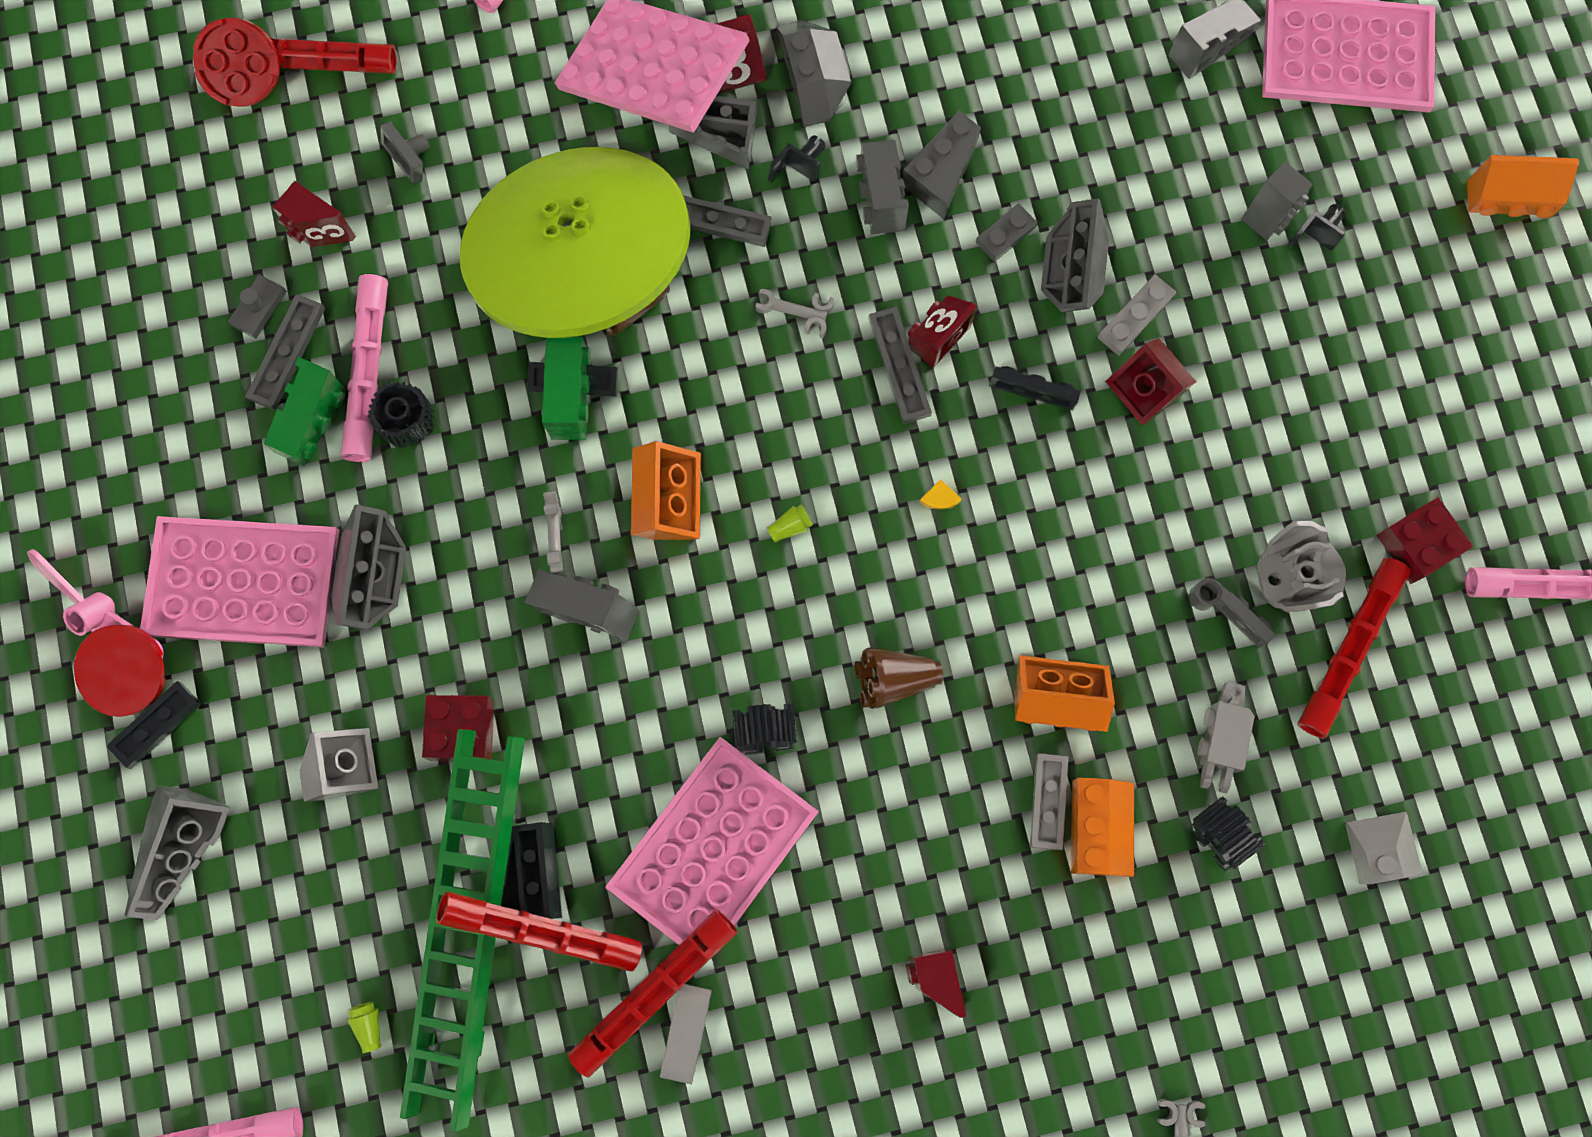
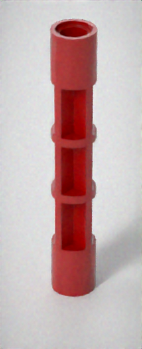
(336, 56)
(1345, 665)
(537, 931)
(652, 993)

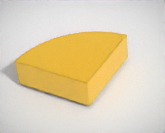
(940, 497)

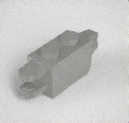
(1226, 736)

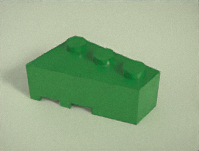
(566, 388)
(306, 412)

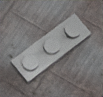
(1136, 315)
(1049, 802)

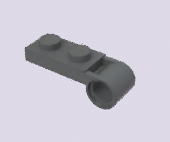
(1234, 608)

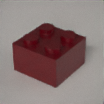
(1425, 539)
(452, 712)

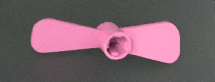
(86, 613)

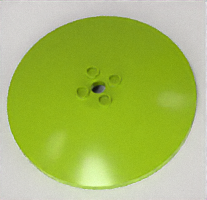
(582, 277)

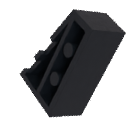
(532, 871)

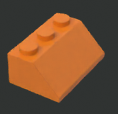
(1521, 185)
(665, 492)
(1063, 693)
(1102, 827)

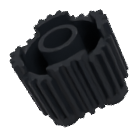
(402, 429)
(764, 728)
(1226, 833)

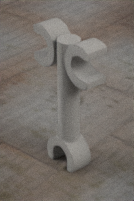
(815, 315)
(554, 516)
(1181, 1116)

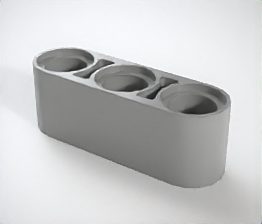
(686, 1034)

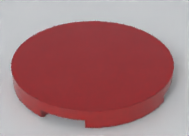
(236, 62)
(119, 670)

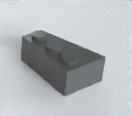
(1212, 36)
(725, 129)
(941, 164)
(882, 187)
(1277, 201)
(582, 603)

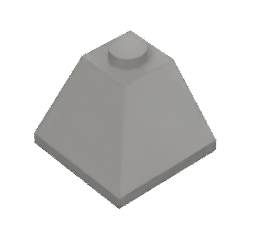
(338, 764)
(1383, 848)

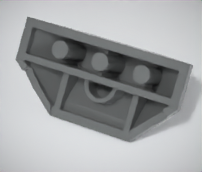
(814, 68)
(1076, 257)
(367, 569)

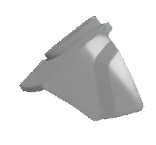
(1303, 549)

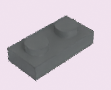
(1006, 232)

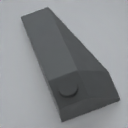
(173, 840)

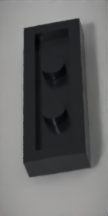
(602, 379)
(1035, 387)
(153, 725)

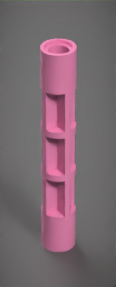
(366, 350)
(1528, 583)
(272, 1124)

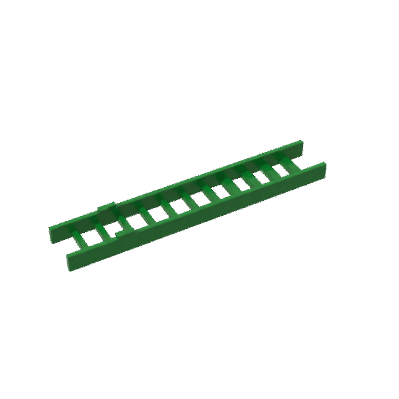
(449, 858)

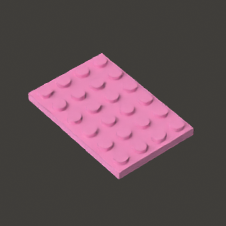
(1350, 53)
(652, 62)
(240, 581)
(712, 844)

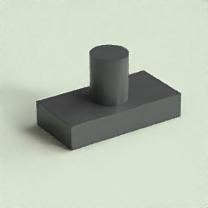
(404, 151)
(256, 306)

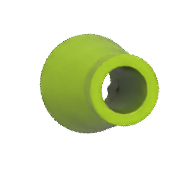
(790, 524)
(365, 1026)

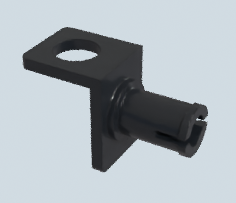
(800, 160)
(1323, 228)

